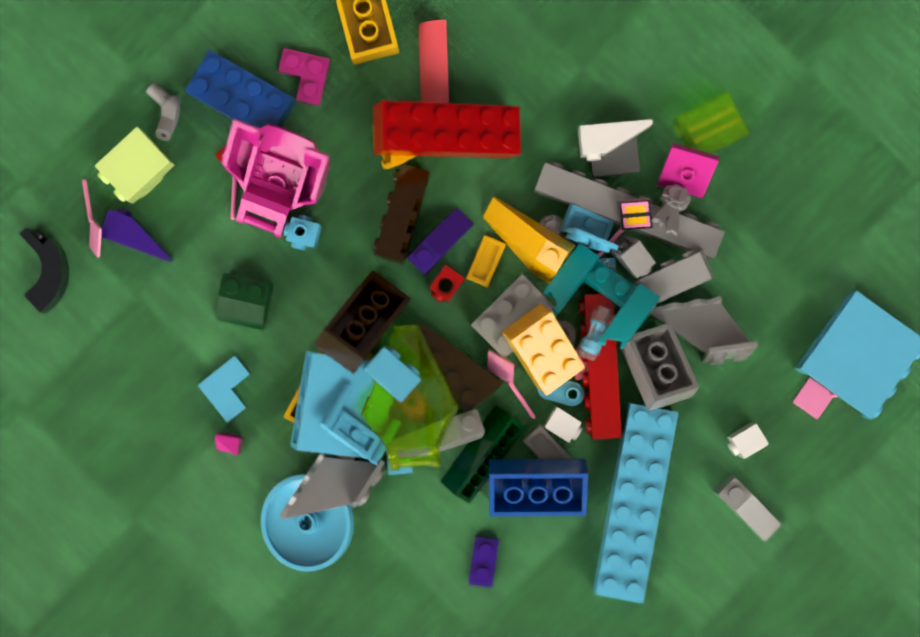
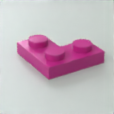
(311, 70)

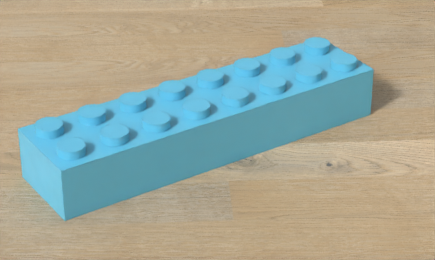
(635, 503)

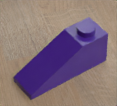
(131, 233)
(440, 241)

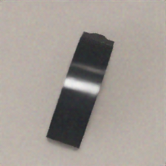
(54, 271)

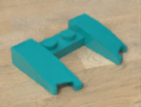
(634, 301)

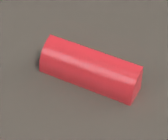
(433, 61)

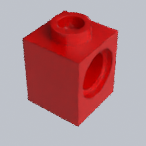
(454, 277)

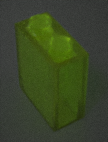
(711, 125)

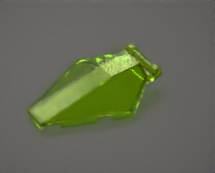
(423, 415)

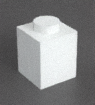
(563, 425)
(747, 440)

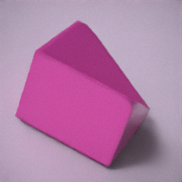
(229, 443)

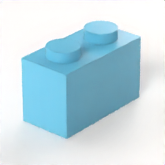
(393, 374)

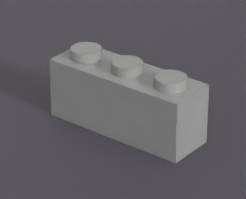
(678, 276)

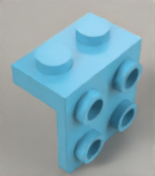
(588, 228)

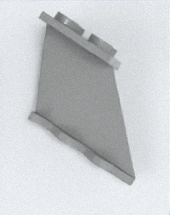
(707, 328)
(333, 485)

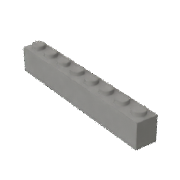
(604, 201)

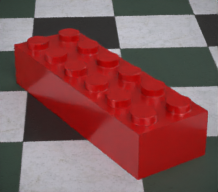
(446, 129)

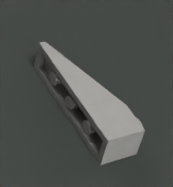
(462, 430)

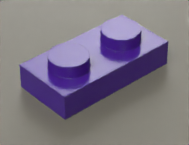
(483, 561)

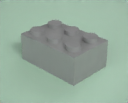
(505, 310)
(660, 367)

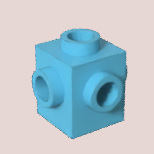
(308, 239)

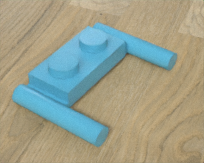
(351, 431)

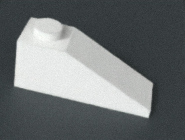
(601, 139)

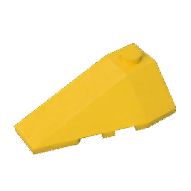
(531, 242)

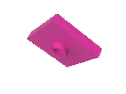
(689, 169)

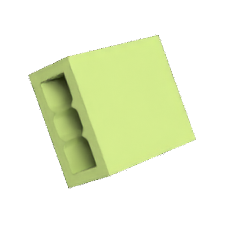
(134, 166)

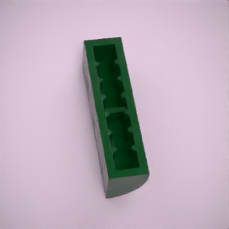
(472, 465)

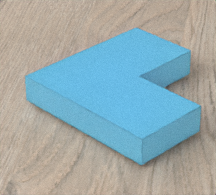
(220, 386)

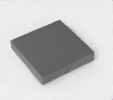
(618, 162)

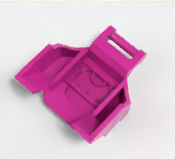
(275, 171)

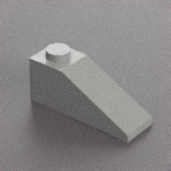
(747, 507)

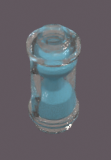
(599, 322)

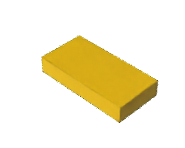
(486, 261)

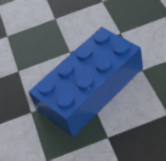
(238, 93)
(538, 487)

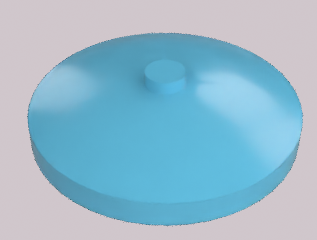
(306, 540)

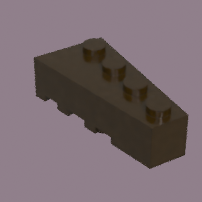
(402, 214)
(465, 378)

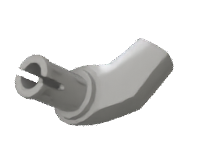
(170, 111)

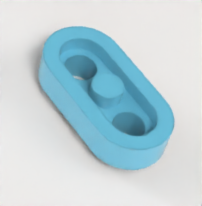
(561, 394)

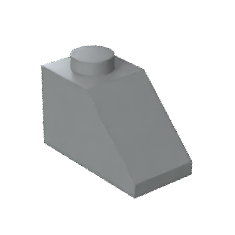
(632, 256)

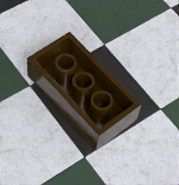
(362, 321)

